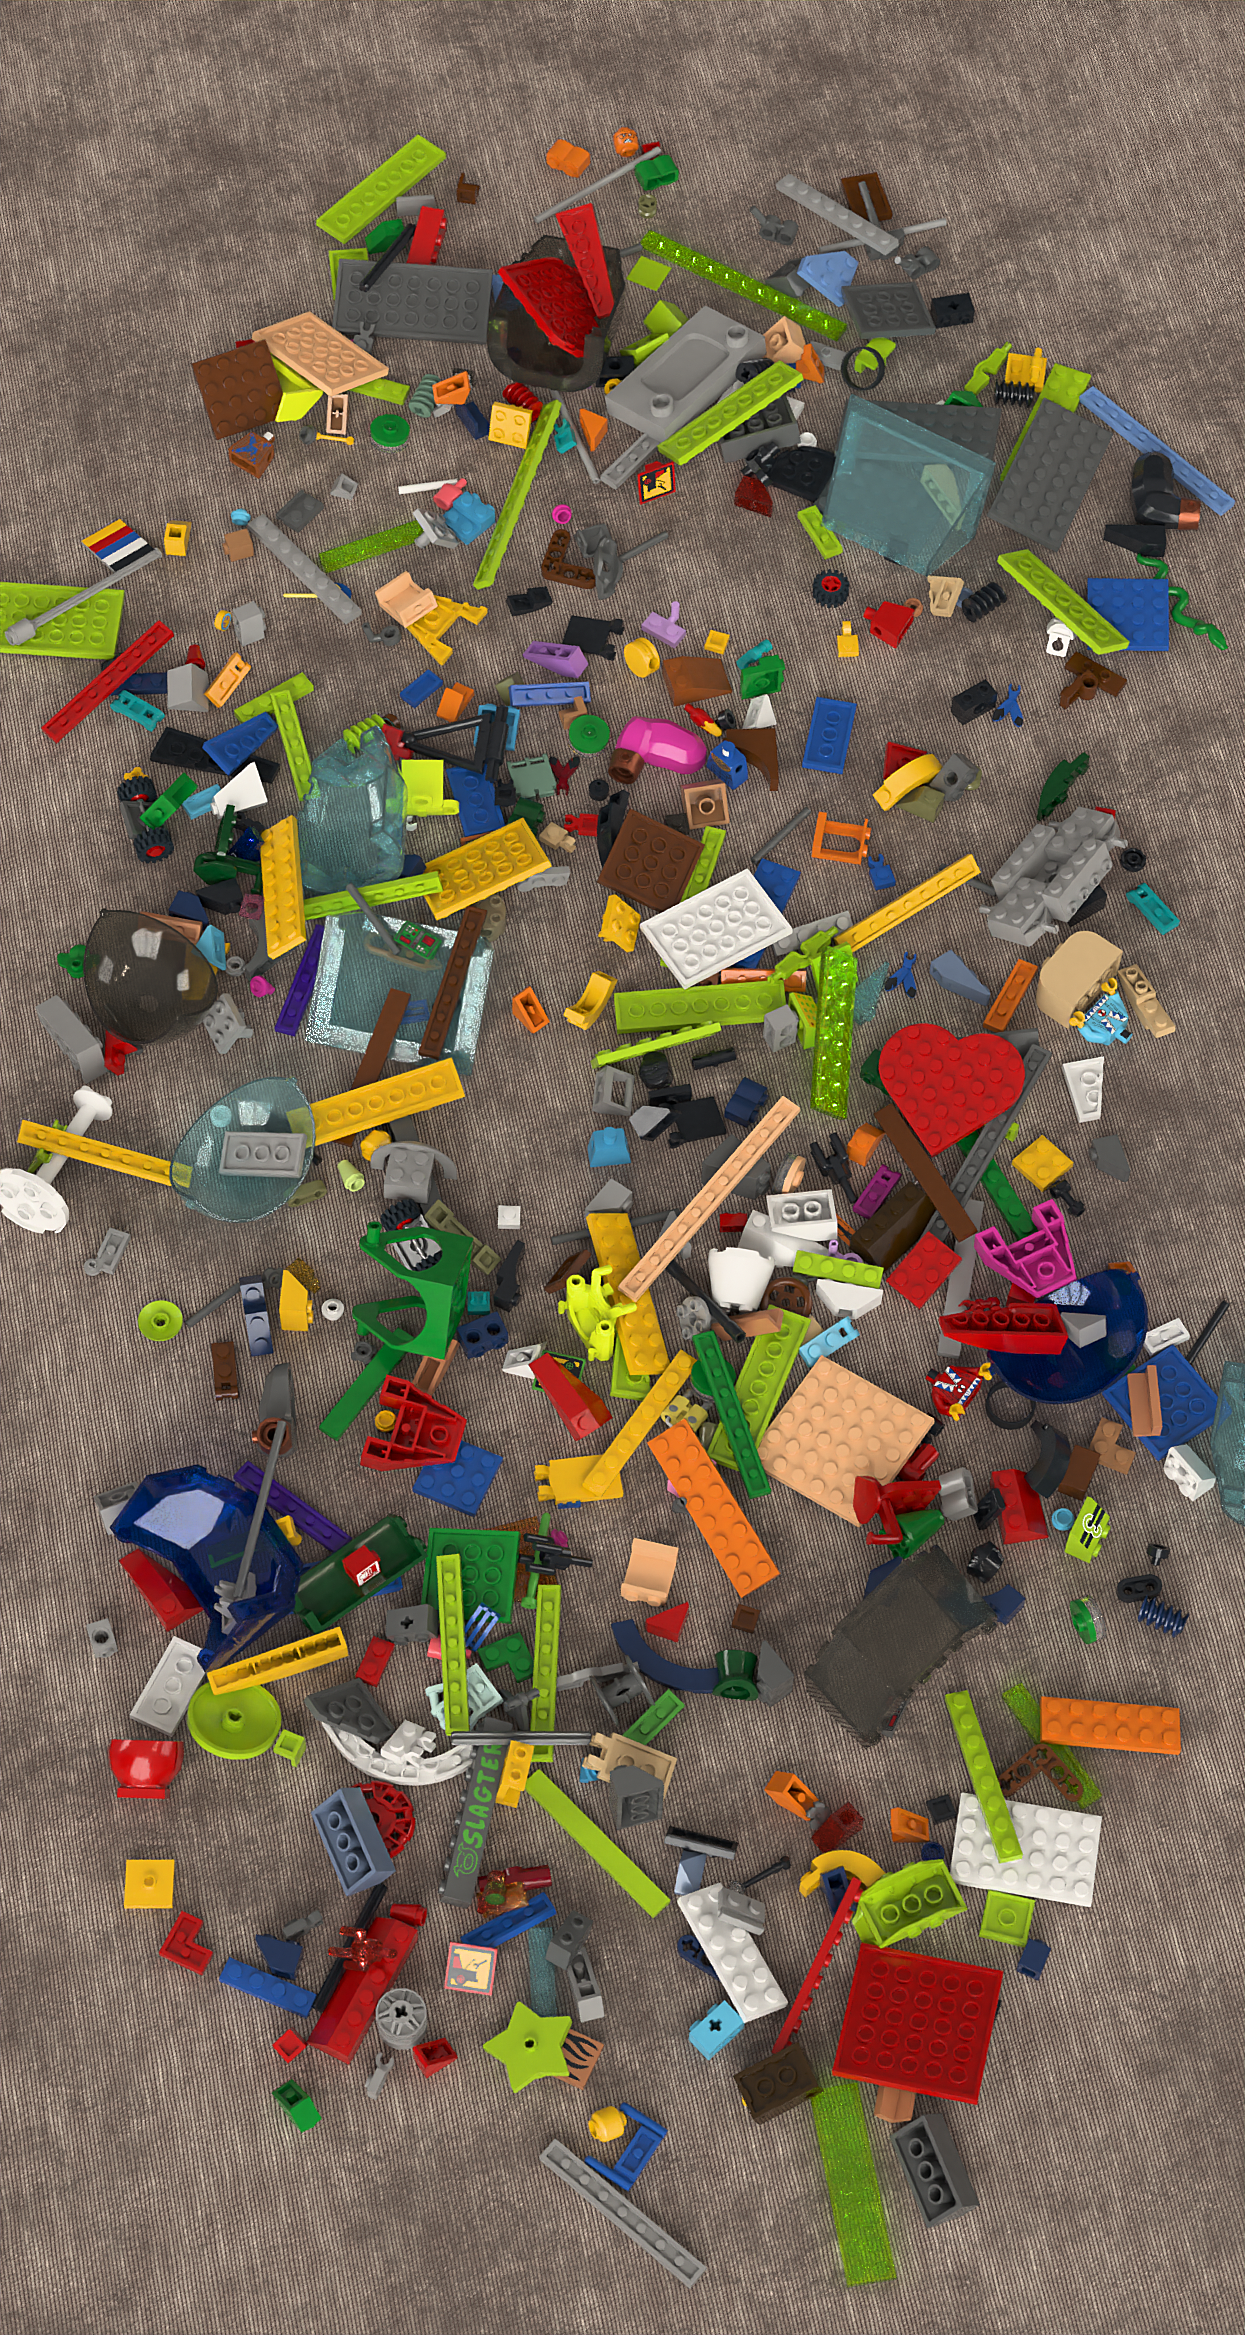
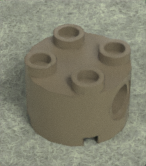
(496, 916)

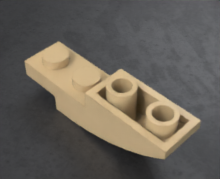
(1144, 1001)

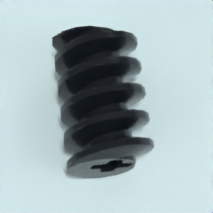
(750, 369)
(1014, 393)
(983, 601)

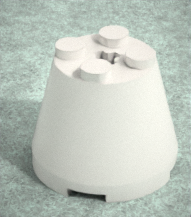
(738, 1278)

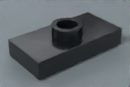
(670, 1095)
(989, 1509)

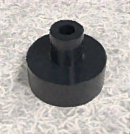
(726, 719)
(598, 790)
(1157, 1552)

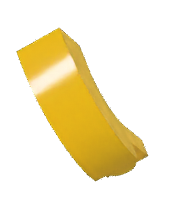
(908, 777)
(593, 1000)
(855, 1866)

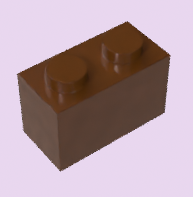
(1079, 1472)

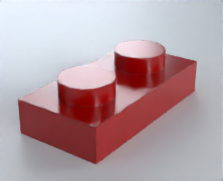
(375, 1661)

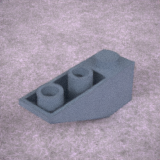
(956, 977)

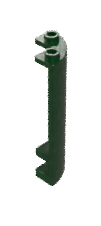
(329, 1593)

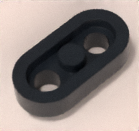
(1137, 1587)

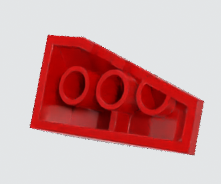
(574, 1402)
(161, 1589)

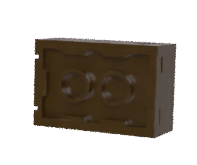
(778, 2083)

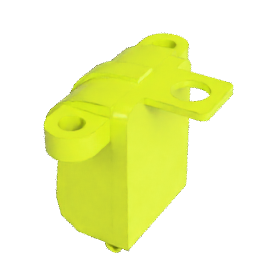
(425, 788)

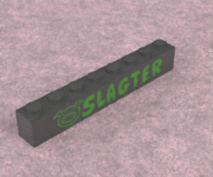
(473, 1819)

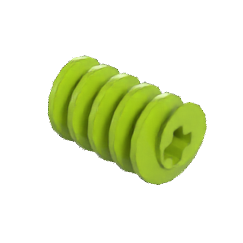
(353, 735)

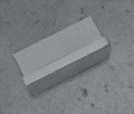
(412, 204)

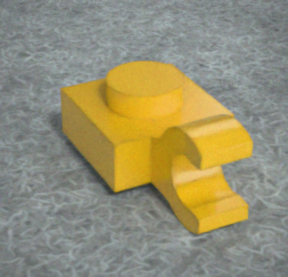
(847, 643)

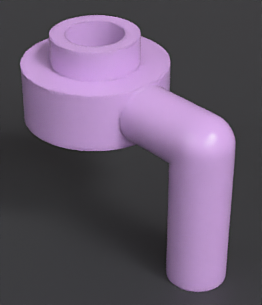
(832, 1252)

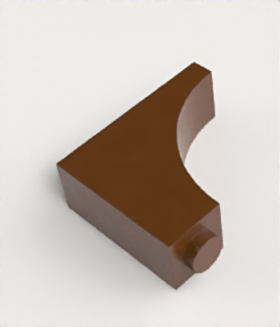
(759, 749)

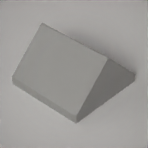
(187, 688)

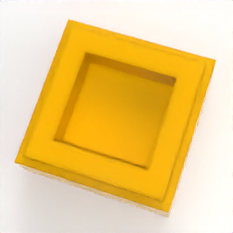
(717, 642)

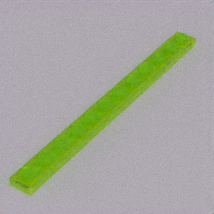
(743, 285)

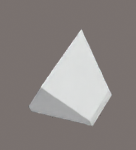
(518, 1360)

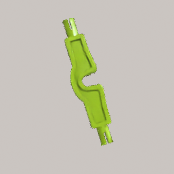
(991, 366)
(796, 961)

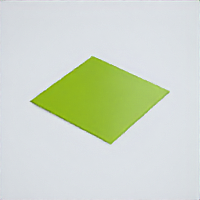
(648, 273)

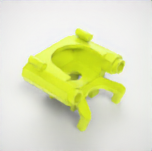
(592, 1314)

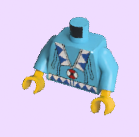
(1105, 1019)

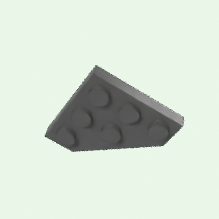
(351, 1710)

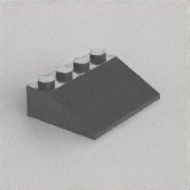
(770, 424)

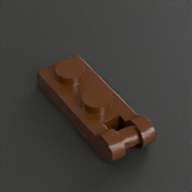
(224, 1370)

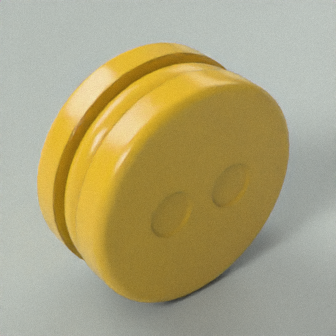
(641, 657)

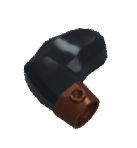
(1154, 498)

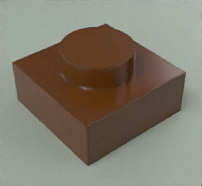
(745, 1618)

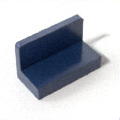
(473, 420)

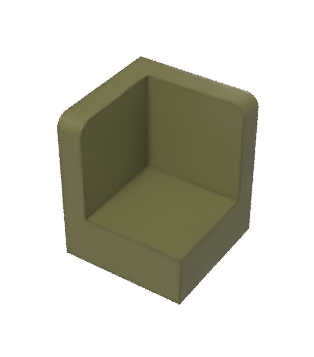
(503, 686)

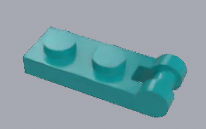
(1153, 908)

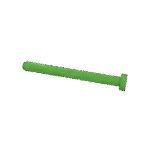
(529, 1601)

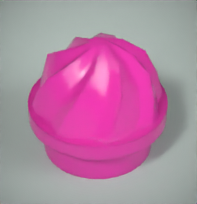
(561, 513)

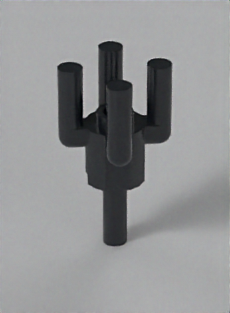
(835, 1165)
(550, 1555)

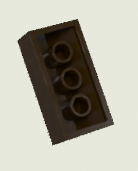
(893, 1228)

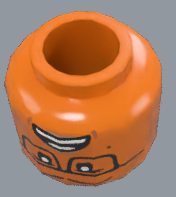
(625, 142)

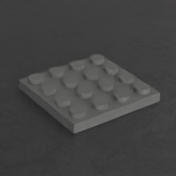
(888, 310)

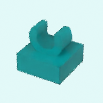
(479, 1303)

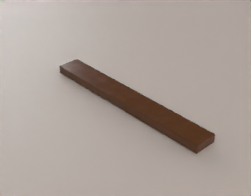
(452, 982)
(379, 1046)
(925, 1173)

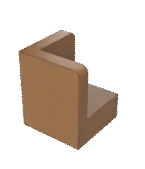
(569, 715)

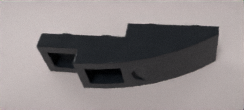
(609, 823)

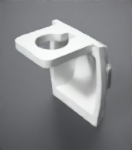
(1056, 629)

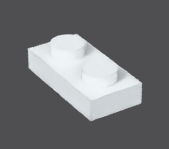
(1165, 1336)

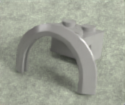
(410, 1169)

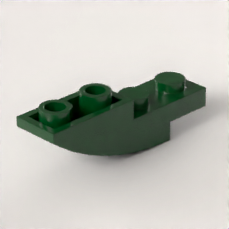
(1058, 782)

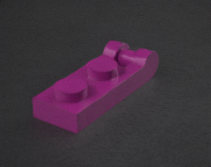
(876, 1192)

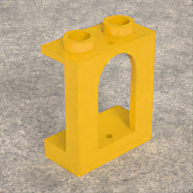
(514, 1773)

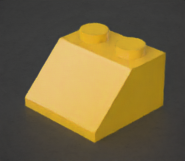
(295, 1305)

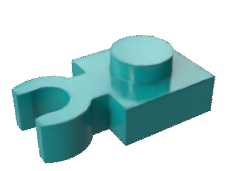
(565, 438)

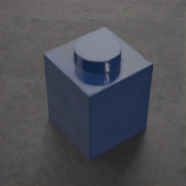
(1033, 1958)

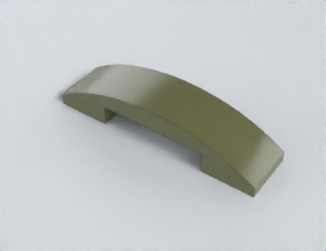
(442, 1219)

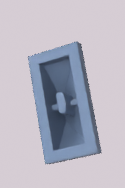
(690, 1872)

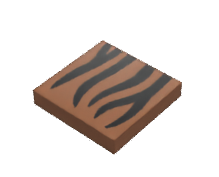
(581, 2057)

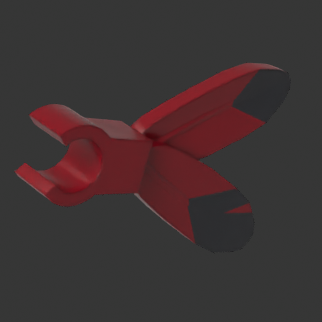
(565, 773)

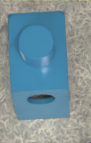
(608, 1147)

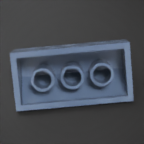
(352, 1840)

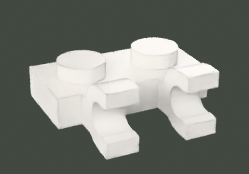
(404, 1744)

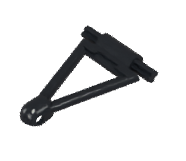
(489, 746)

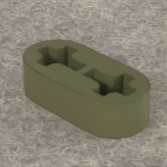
(308, 1193)

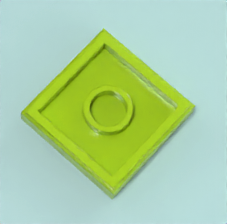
(1007, 1918)

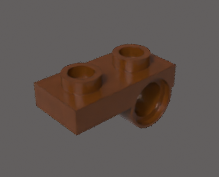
(1083, 687)

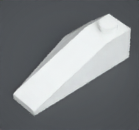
(782, 1247)

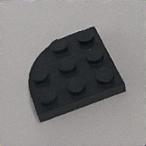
(802, 471)

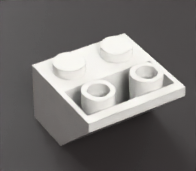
(1188, 1472)

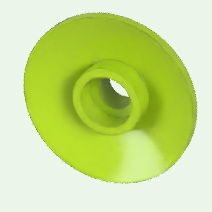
(159, 1312)

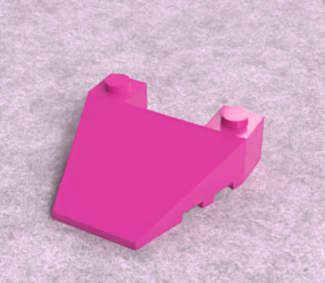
(1035, 1262)

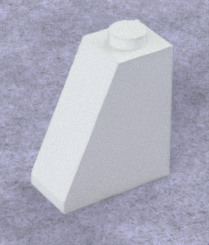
(243, 792)

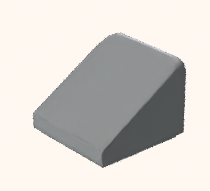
(344, 487)

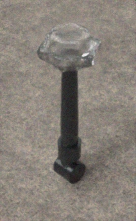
(775, 1868)

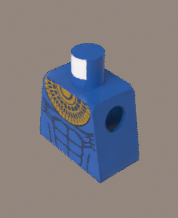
(728, 764)

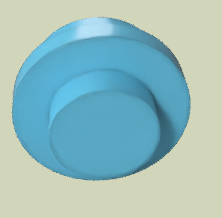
(240, 517)
(1062, 1519)

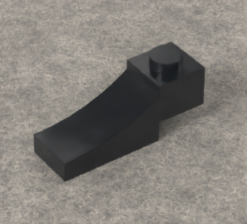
(508, 1291)

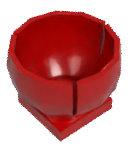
(144, 1766)

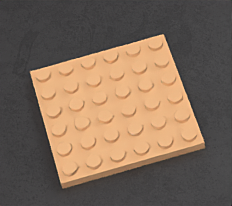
(838, 1431)

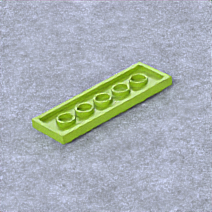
(662, 1042)

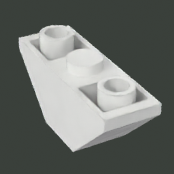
(848, 1298)

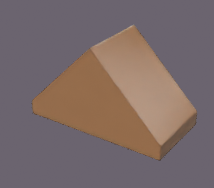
(337, 414)

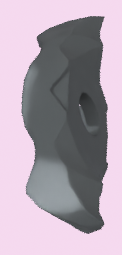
(606, 581)

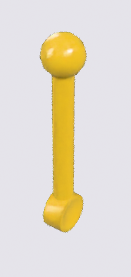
(349, 440)

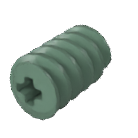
(423, 399)

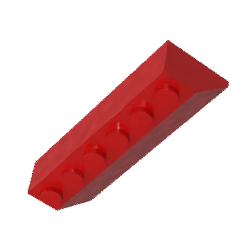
(358, 1993)

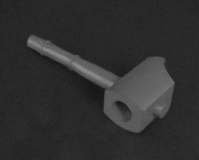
(872, 253)

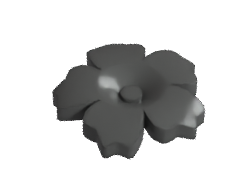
(818, 1813)

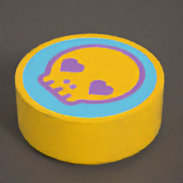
(223, 620)

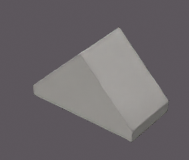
(1084, 1327)

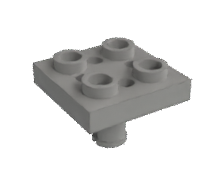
(434, 530)

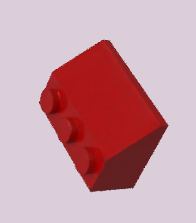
(1023, 1514)

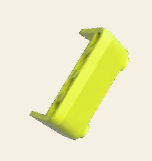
(298, 392)

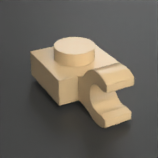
(556, 836)

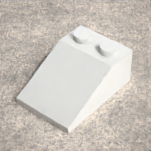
(804, 1214)

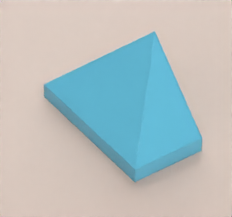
(213, 946)

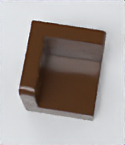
(467, 192)

